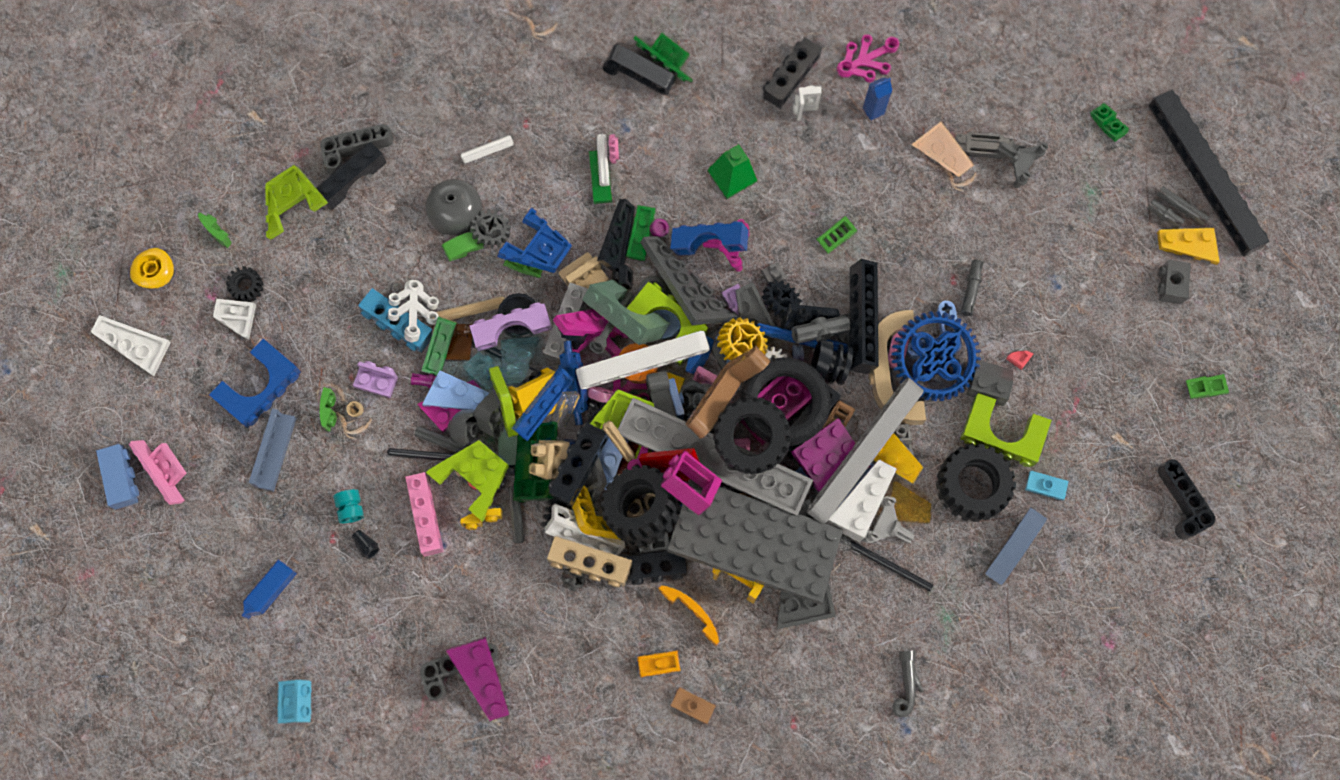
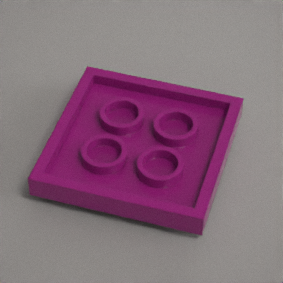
(824, 453)

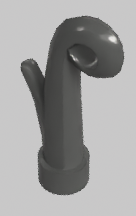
(911, 682)

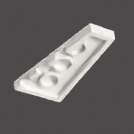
(138, 346)

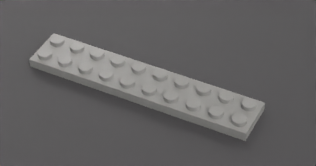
(664, 432)

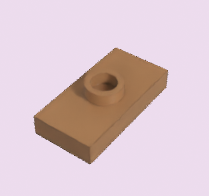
(693, 705)

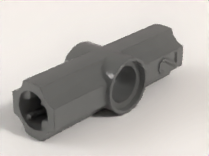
(820, 329)

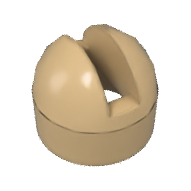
(352, 412)

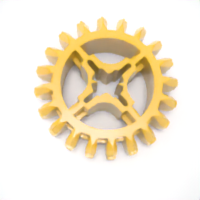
(743, 336)

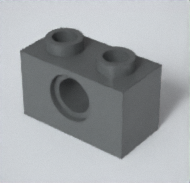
(1178, 272)

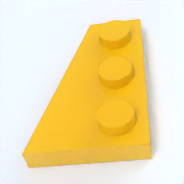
(1192, 242)
(898, 456)

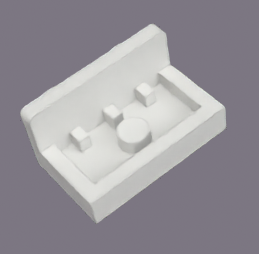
(806, 100)

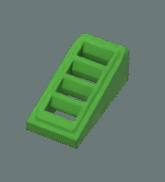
(844, 221)

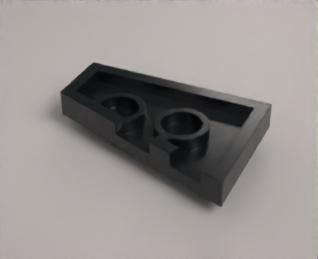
(804, 314)

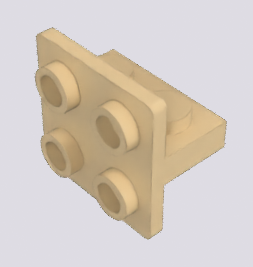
(583, 272)

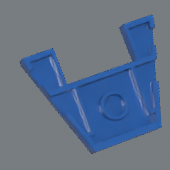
(544, 251)

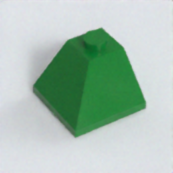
(732, 172)

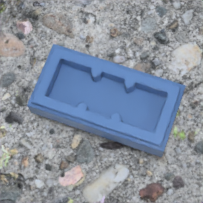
(677, 399)

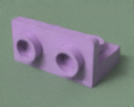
(375, 379)

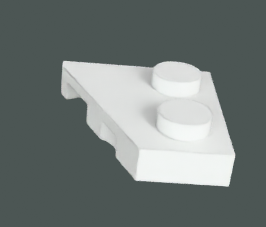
(235, 315)

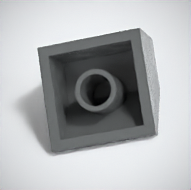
(992, 382)

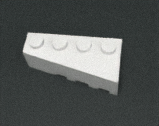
(863, 502)

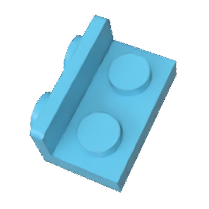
(294, 701)

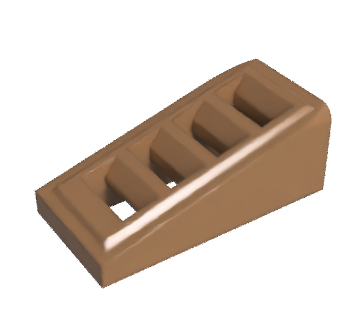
(843, 407)

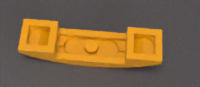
(673, 595)

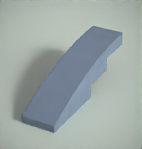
(1016, 546)

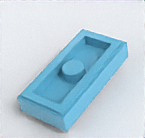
(1046, 485)

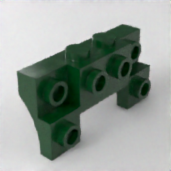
(526, 485)

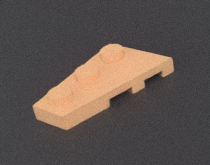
(944, 149)

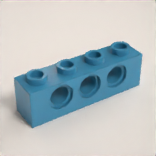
(374, 301)

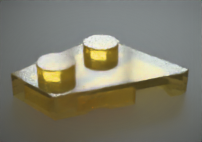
(910, 506)

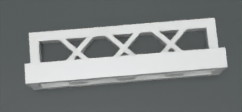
(570, 531)

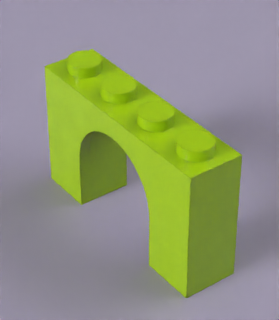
(653, 299)
(978, 431)

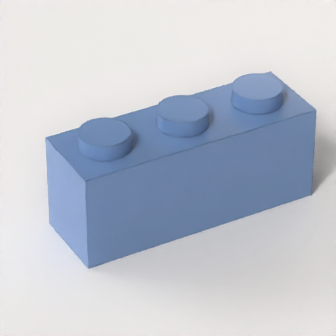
(117, 476)

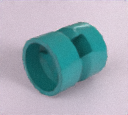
(348, 506)

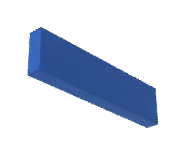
(543, 404)

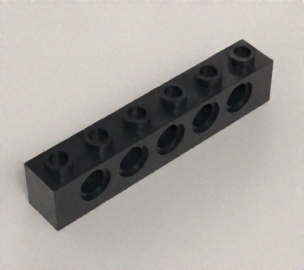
(864, 315)

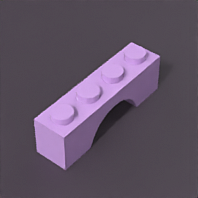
(487, 332)

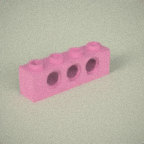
(424, 514)

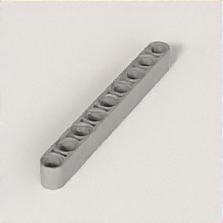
(865, 451)

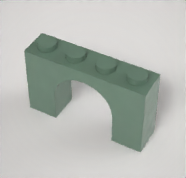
(606, 300)

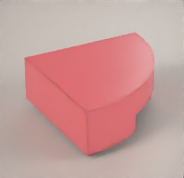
(1019, 358)

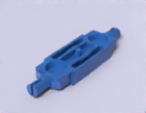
(570, 362)

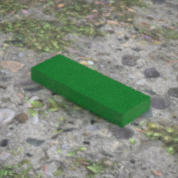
(600, 193)
(641, 228)
(439, 346)

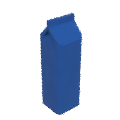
(877, 98)
(268, 589)

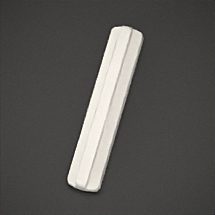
(487, 149)
(602, 160)

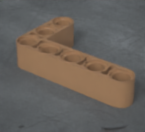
(724, 388)

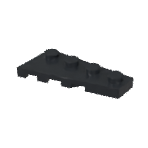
(617, 237)

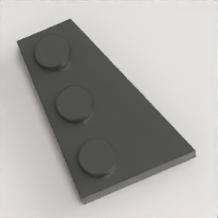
(751, 306)

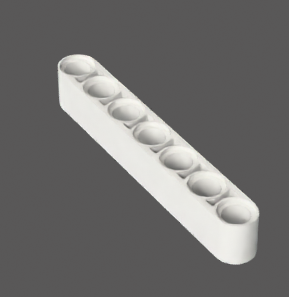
(642, 360)

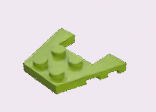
(285, 192)
(615, 410)
(480, 468)

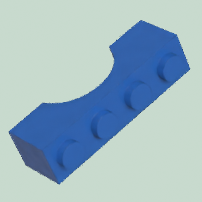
(687, 239)

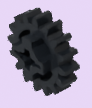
(779, 296)

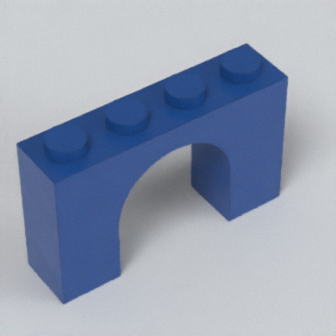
(248, 409)

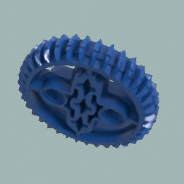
(945, 353)

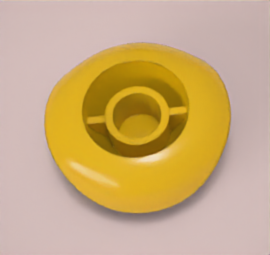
(152, 268)

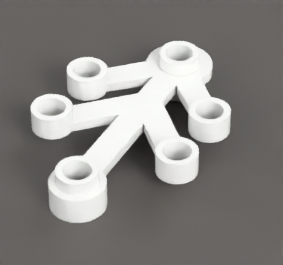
(414, 290)

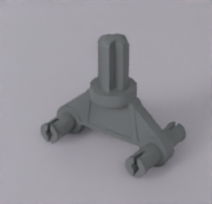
(1022, 160)

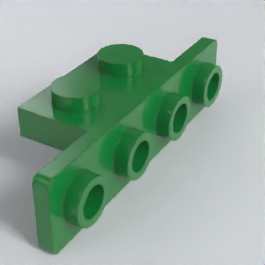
(668, 52)

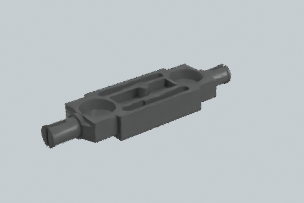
(984, 144)

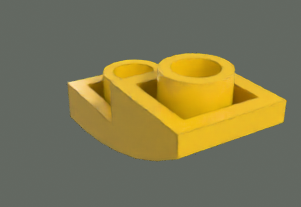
(471, 522)

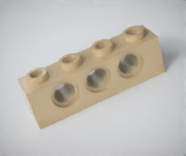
(561, 547)

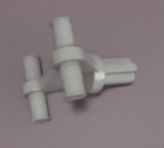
(887, 524)

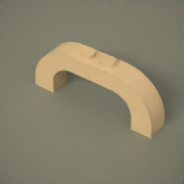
(880, 377)

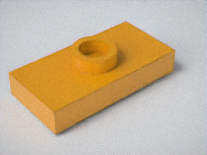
(658, 664)

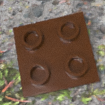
(461, 343)

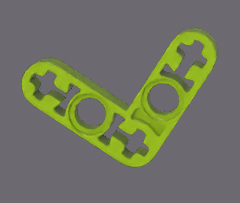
(505, 400)

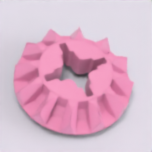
(613, 149)

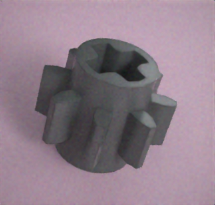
(571, 580)

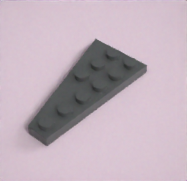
(797, 610)

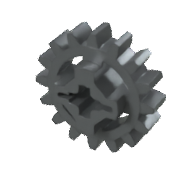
(497, 235)

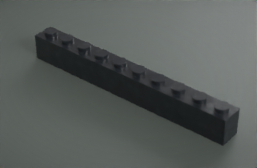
(1208, 173)

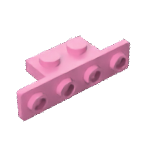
(162, 468)

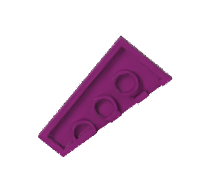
(479, 672)

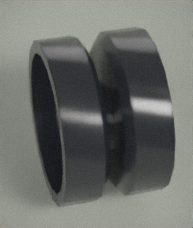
(513, 302)

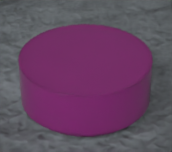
(659, 228)

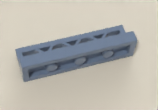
(272, 450)

